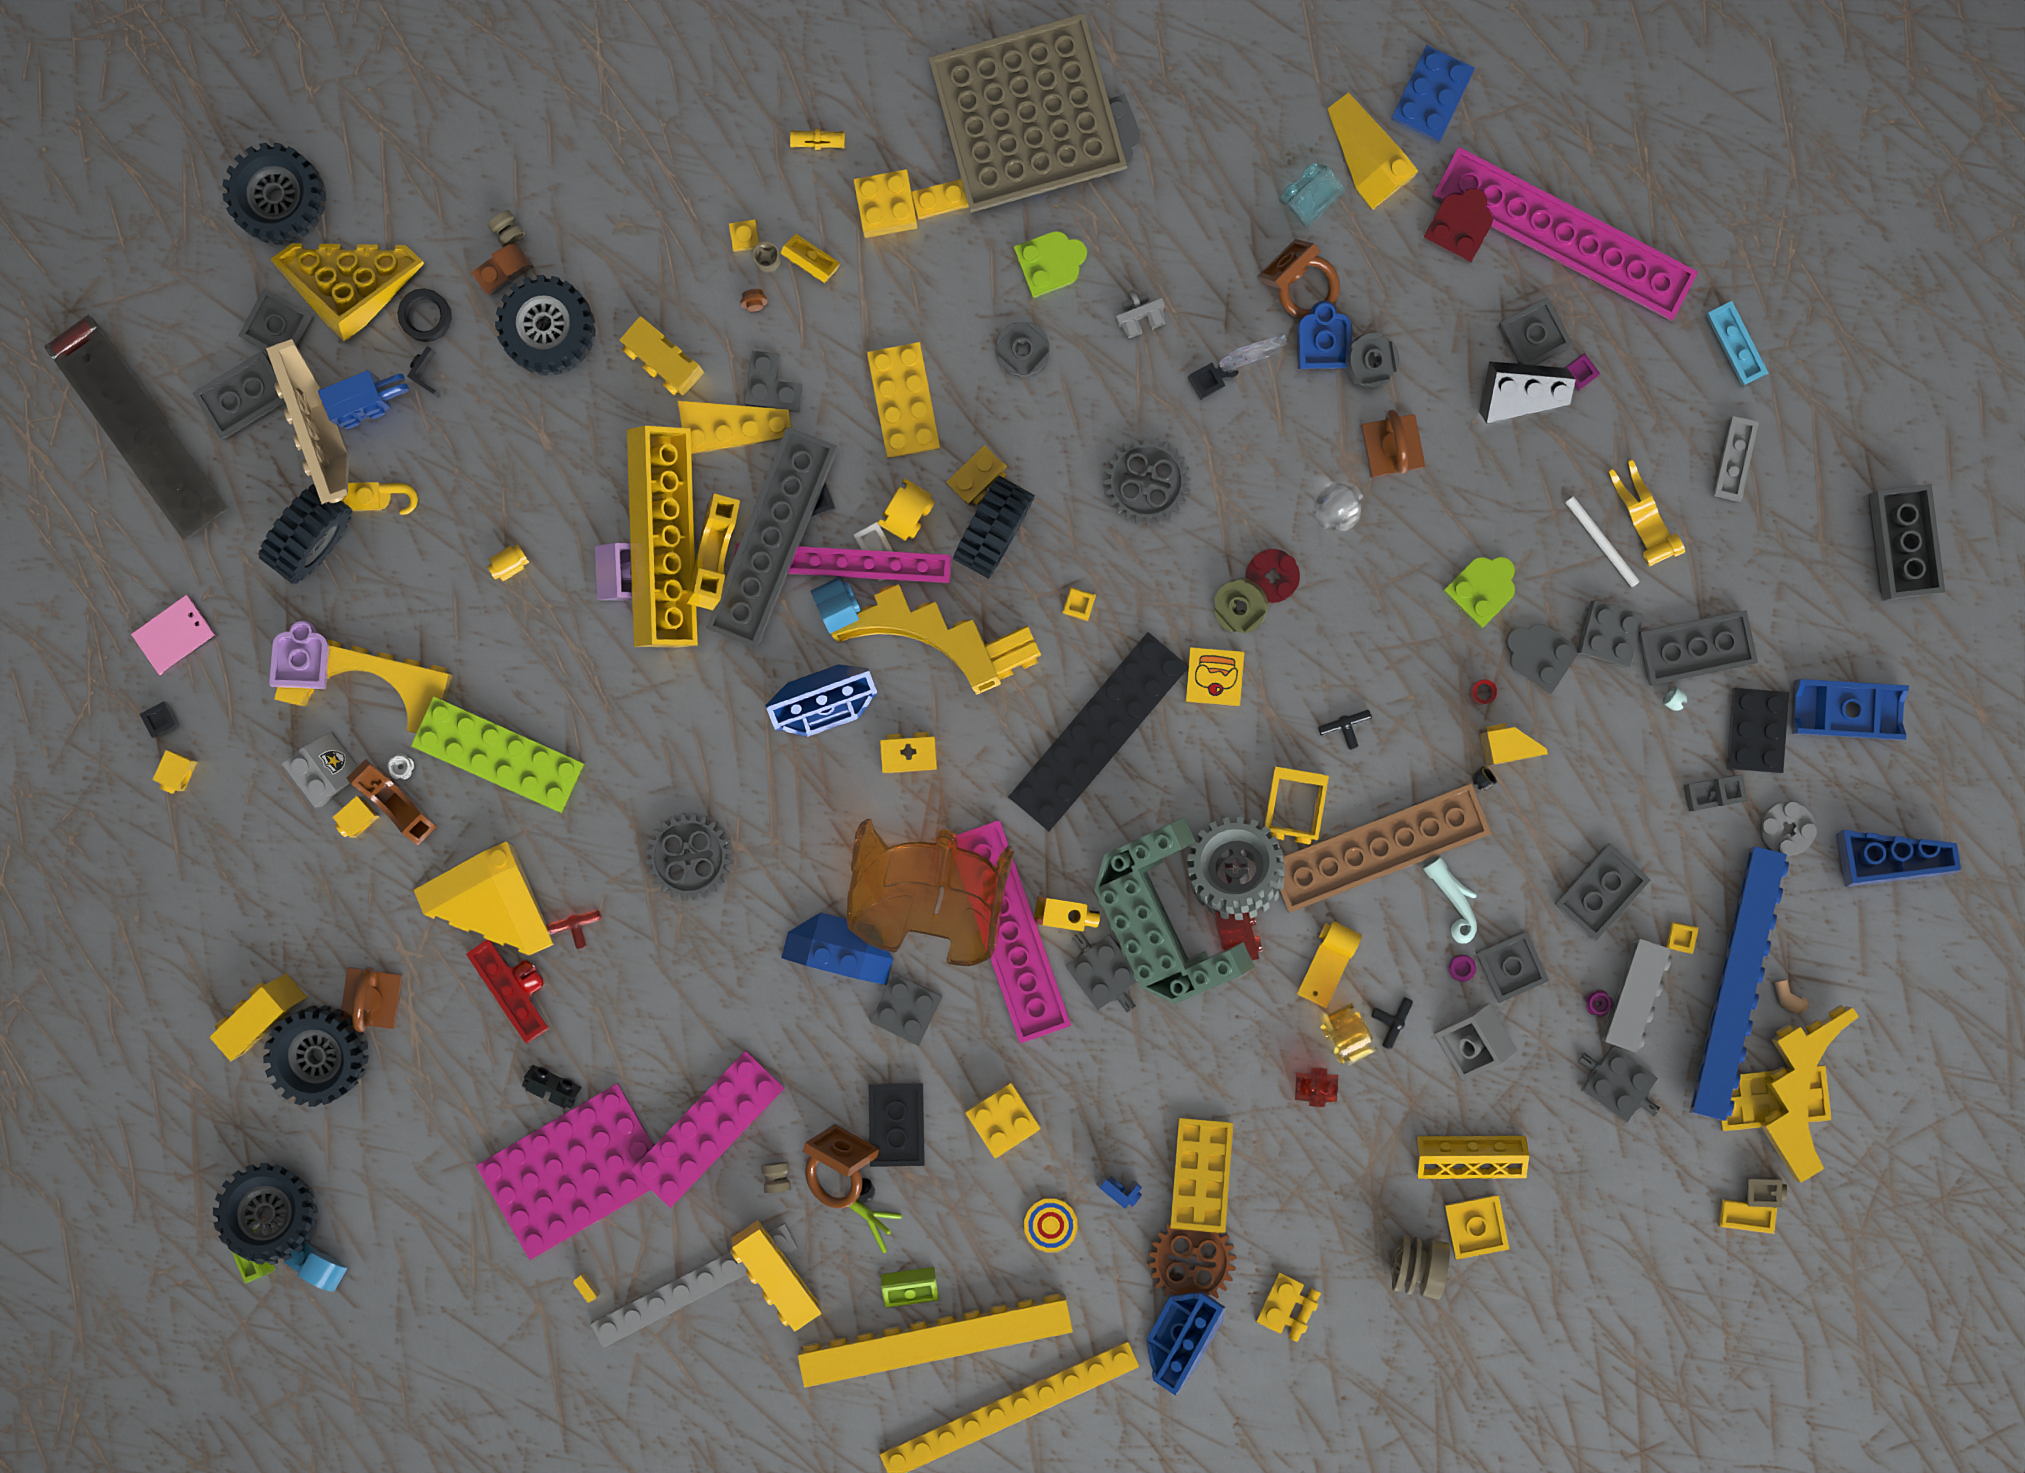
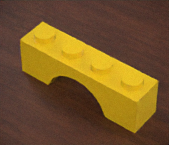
(713, 544)

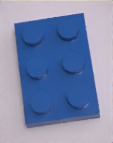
(1432, 93)

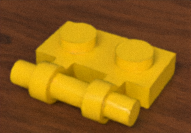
(1280, 1303)

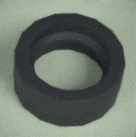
(422, 294)

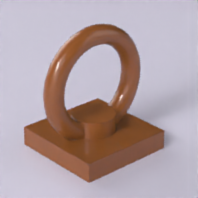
(1292, 265)
(1393, 445)
(371, 998)
(842, 1153)

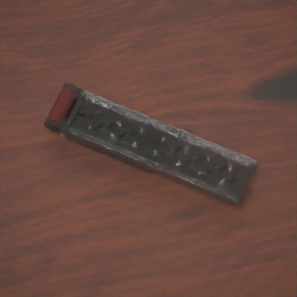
(136, 427)

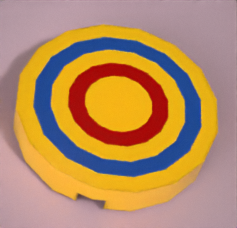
(1050, 1225)

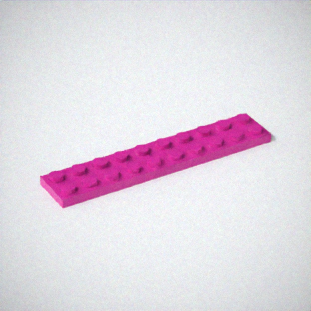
(1572, 236)

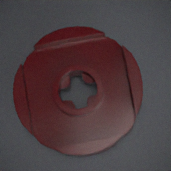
(1284, 565)

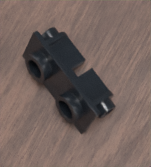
(540, 1080)

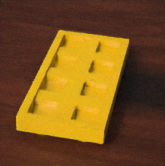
(903, 400)
(1755, 1100)
(1201, 1175)

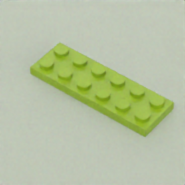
(497, 754)

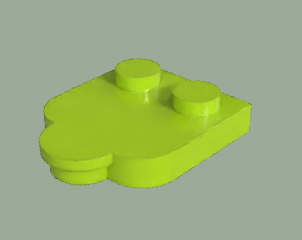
(1050, 262)
(1483, 588)

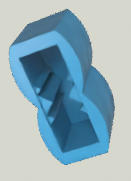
(836, 604)

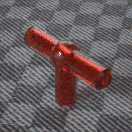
(574, 924)

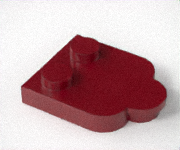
(1461, 223)

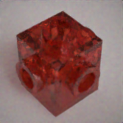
(1316, 1087)

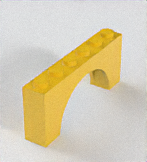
(412, 682)

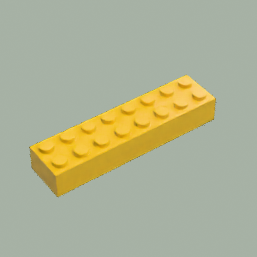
(661, 536)

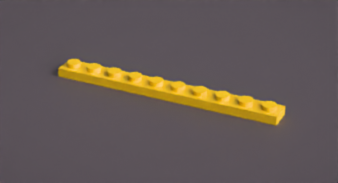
(1010, 1409)

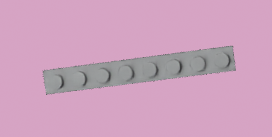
(679, 1293)

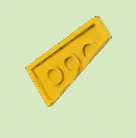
(731, 426)

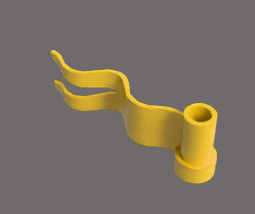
(1647, 519)

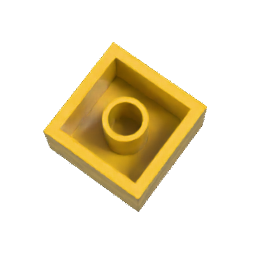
(885, 203)
(1002, 1119)

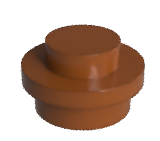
(753, 300)

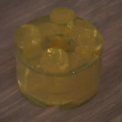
(1349, 1035)

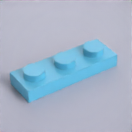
(1737, 343)

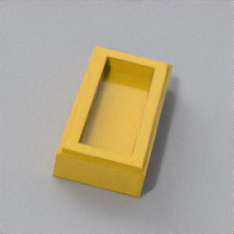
(1741, 1216)

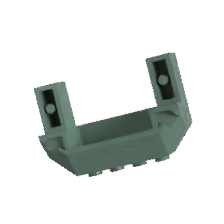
(1145, 928)

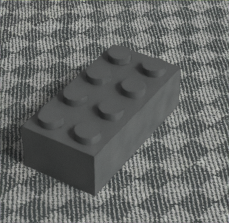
(1907, 542)

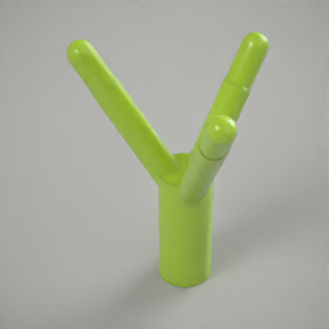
(871, 1219)

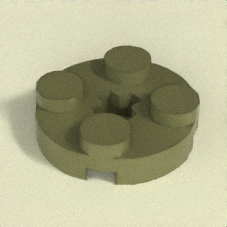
(1246, 591)

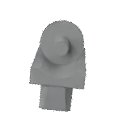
(1129, 319)

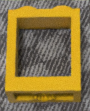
(1301, 777)

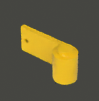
(1329, 962)

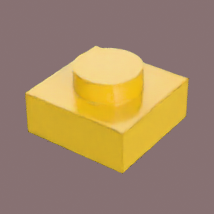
(744, 235)

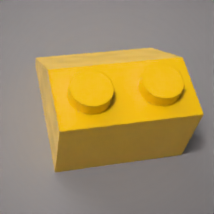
(1508, 744)

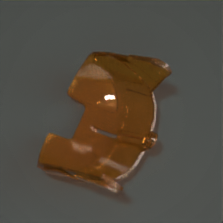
(899, 889)

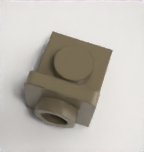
(1766, 1192)

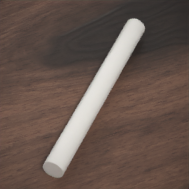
(1602, 541)

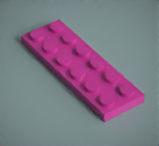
(707, 1129)

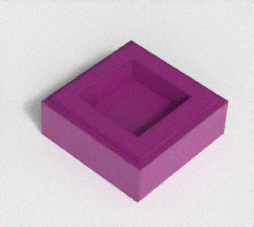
(1583, 371)

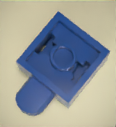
(360, 398)

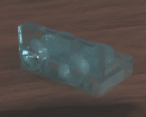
(1312, 193)

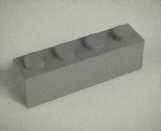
(1636, 995)

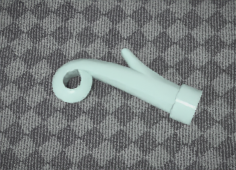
(1455, 891)

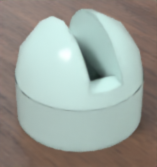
(1675, 698)

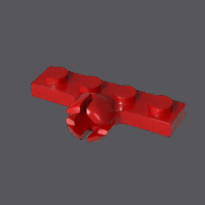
(511, 988)

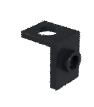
(419, 365)

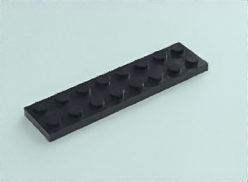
(1098, 731)

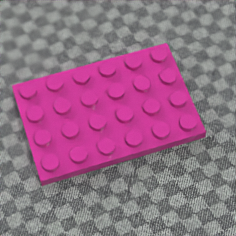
(569, 1171)

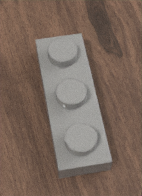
(1736, 458)

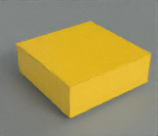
(1079, 604)
(1681, 937)
(586, 1287)

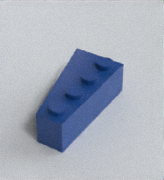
(1883, 858)

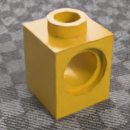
(174, 771)
(355, 817)

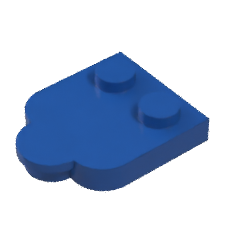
(1323, 338)

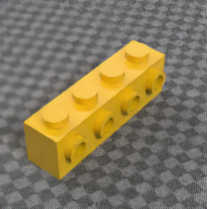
(775, 1275)

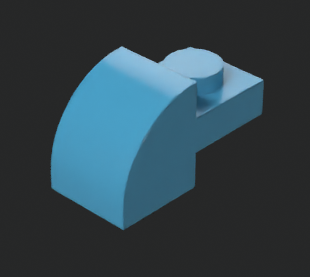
(317, 1267)

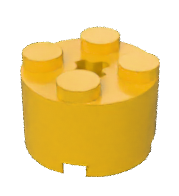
(906, 509)

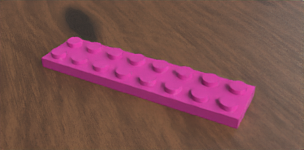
(1019, 954)

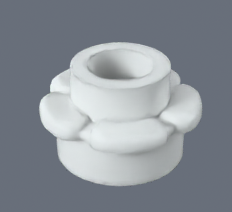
(393, 766)

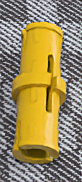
(817, 139)

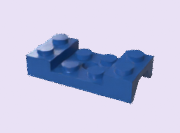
(1821, 709)

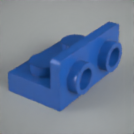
(1115, 1191)

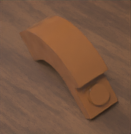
(393, 801)

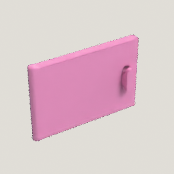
(173, 634)

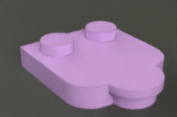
(299, 658)

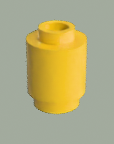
(507, 562)

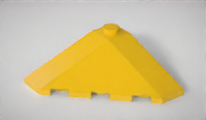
(347, 285)
(489, 898)

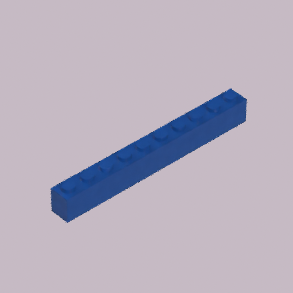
(1738, 984)

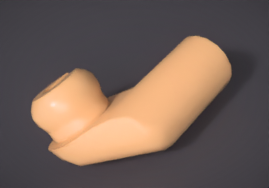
(1788, 1000)

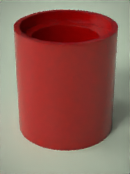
(1473, 694)

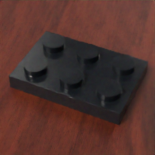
(1758, 730)
(897, 1124)

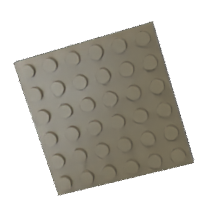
(1027, 113)

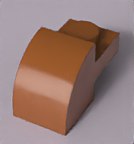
(503, 267)

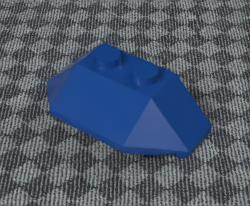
(822, 700)
(830, 946)
(1182, 1337)

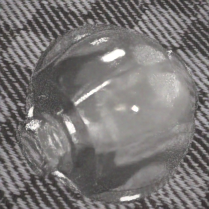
(1337, 506)

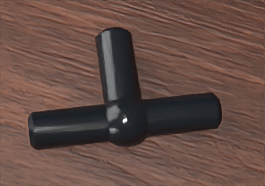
(1345, 724)
(1395, 1022)

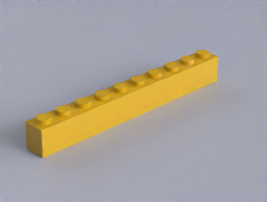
(934, 1341)

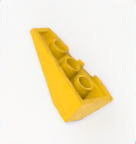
(1372, 156)

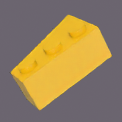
(660, 357)
(256, 1016)

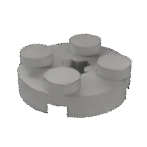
(1791, 813)

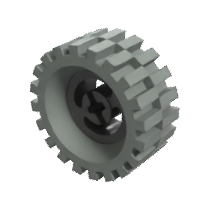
(1235, 843)

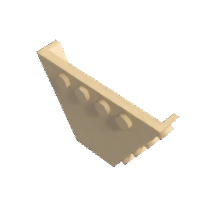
(315, 434)

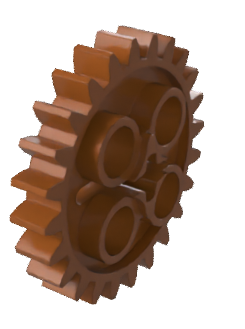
(1187, 1282)

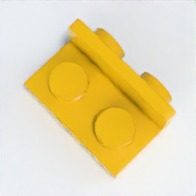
(977, 476)

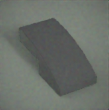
(1715, 792)

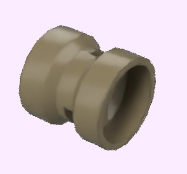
(505, 228)
(769, 253)
(771, 1172)

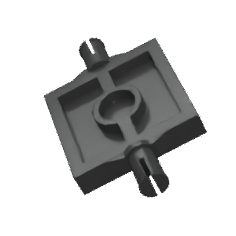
(1102, 972)
(1619, 1084)

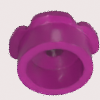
(1606, 1003)

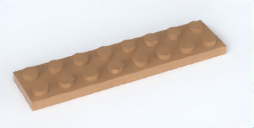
(1382, 847)

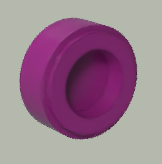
(1462, 968)

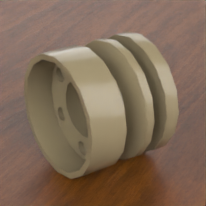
(1419, 1266)

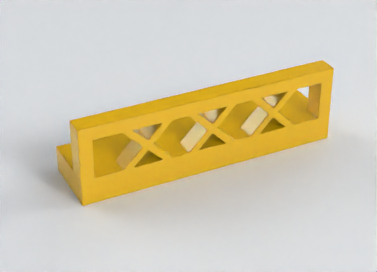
(1472, 1152)

